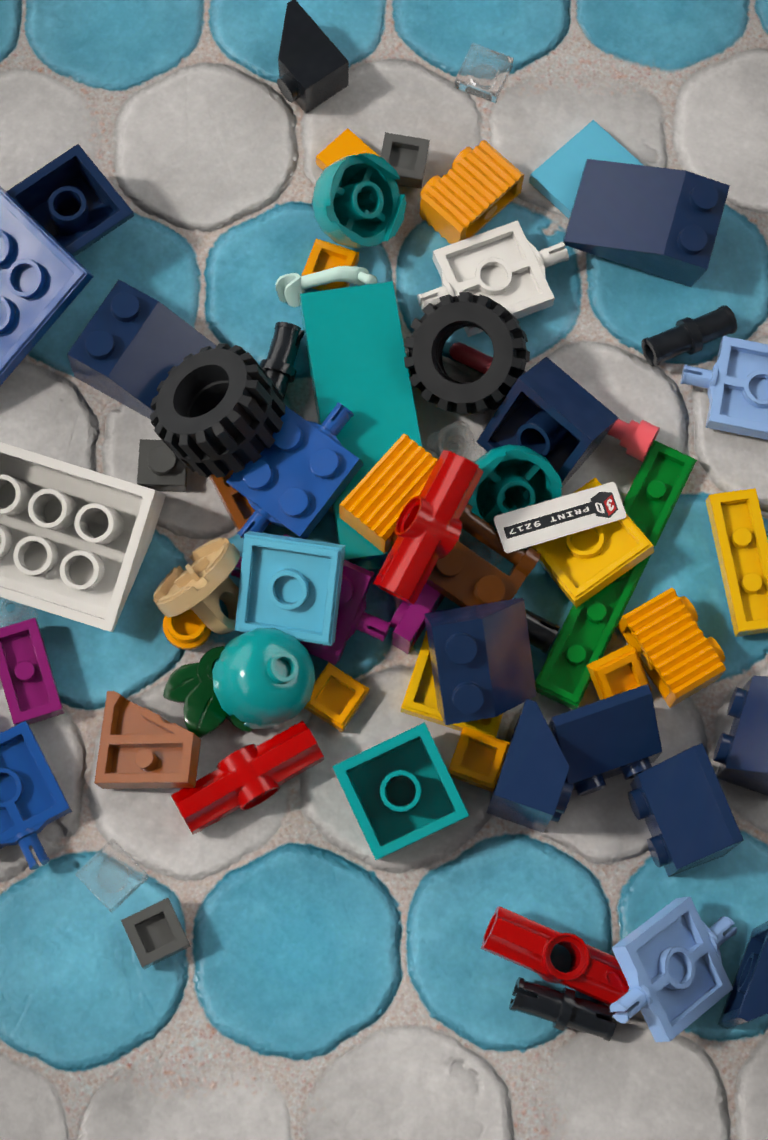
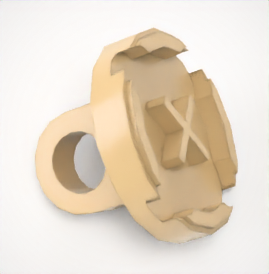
(202, 586)

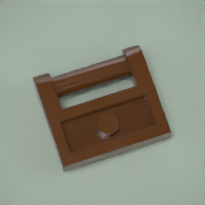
(473, 580)

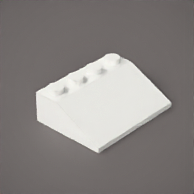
(71, 536)

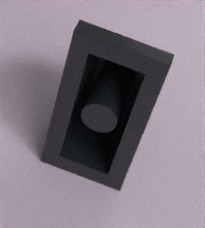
(308, 61)

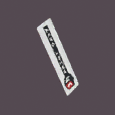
(559, 517)

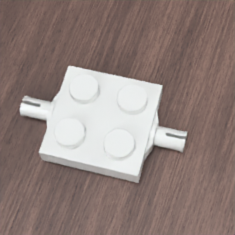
(499, 267)

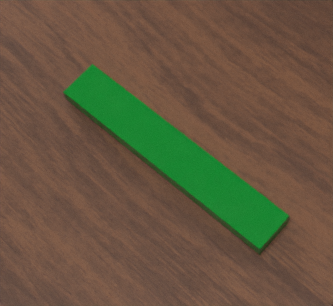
(594, 622)

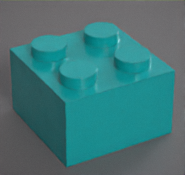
(400, 791)

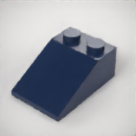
(647, 218)
(132, 347)

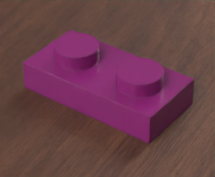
(410, 619)
(27, 674)

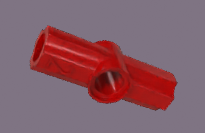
(428, 527)
(248, 777)
(530, 947)

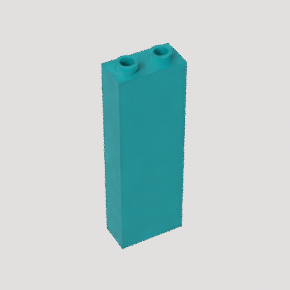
(360, 362)

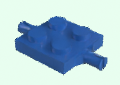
(298, 474)
(27, 793)

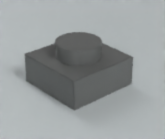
(407, 156)
(160, 467)
(155, 933)

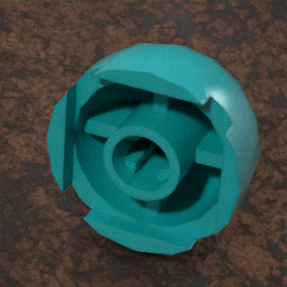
(359, 201)
(513, 480)
(264, 678)

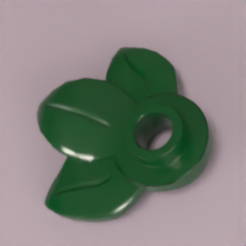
(194, 687)

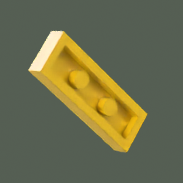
(742, 557)

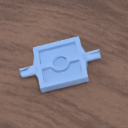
(735, 387)
(672, 969)

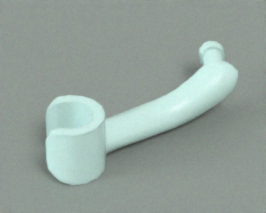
(292, 284)

